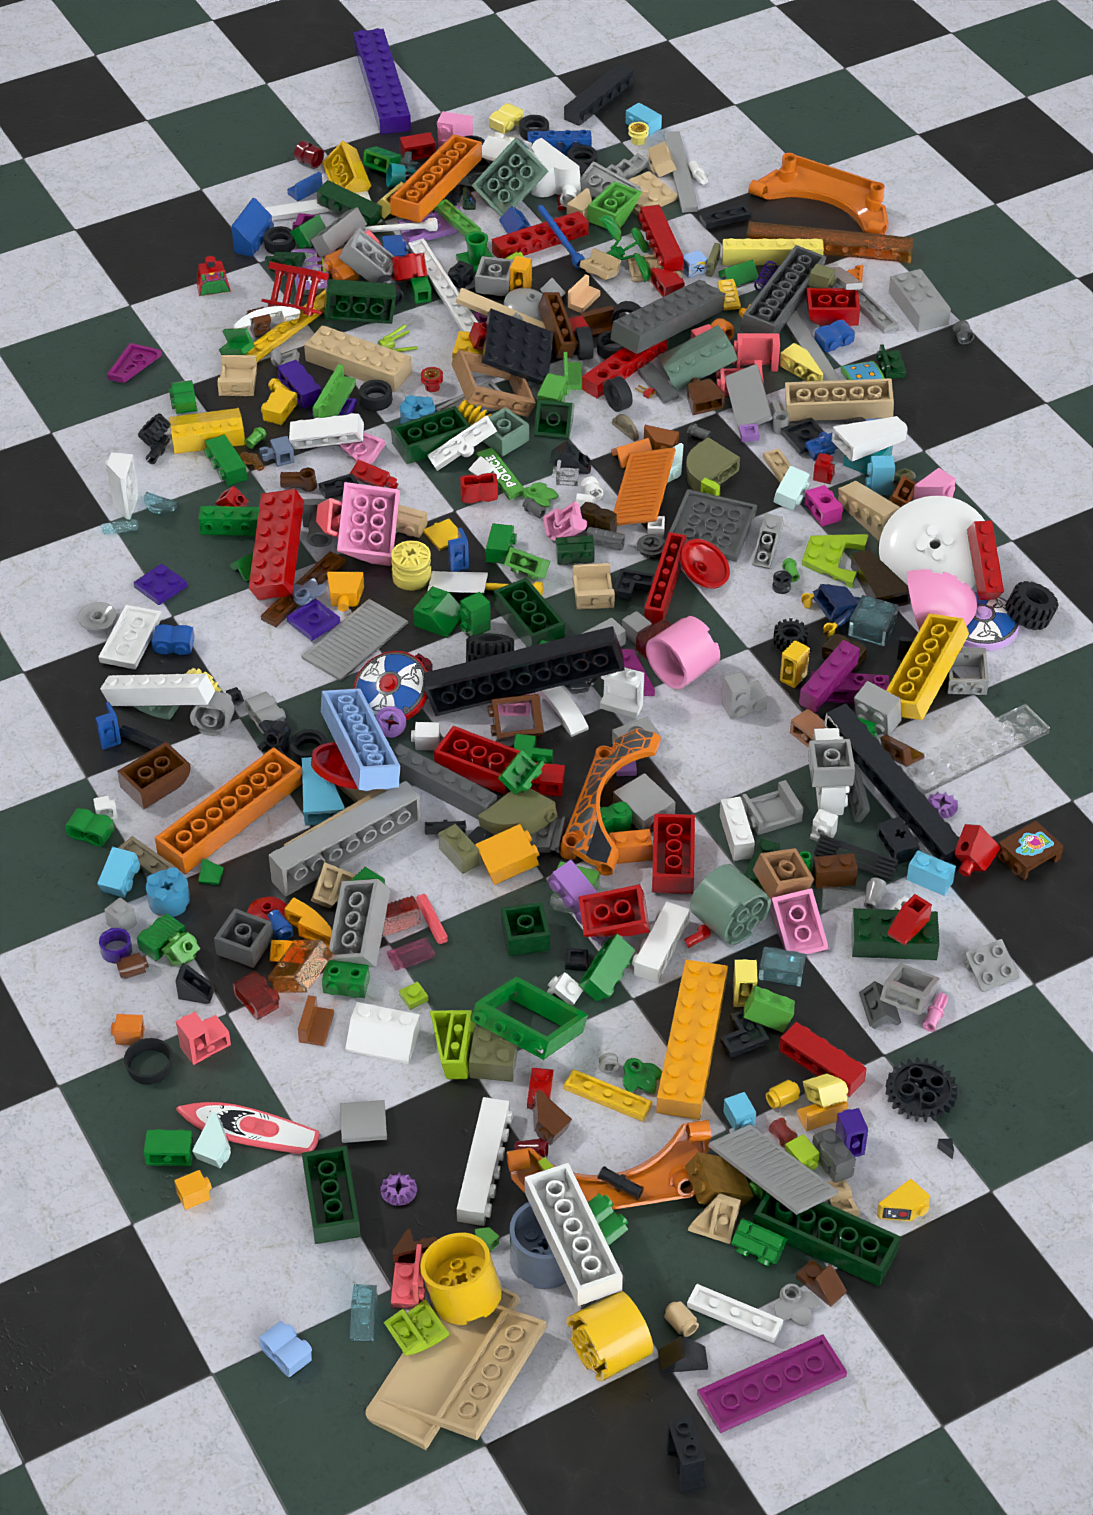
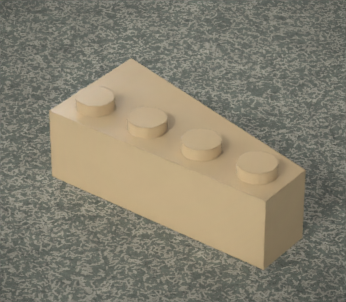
(867, 507)

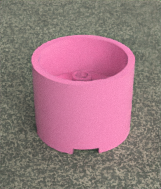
(682, 652)

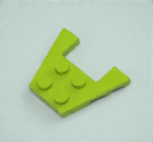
(826, 551)

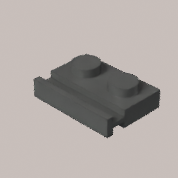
(549, 837)

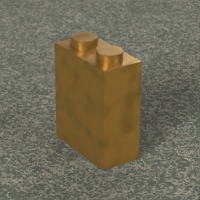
(715, 1175)

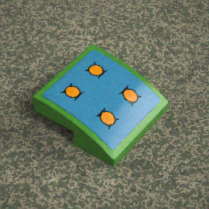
(862, 371)

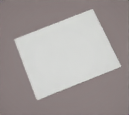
(459, 581)

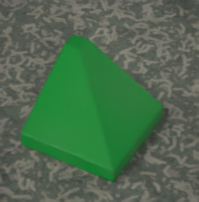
(210, 872)

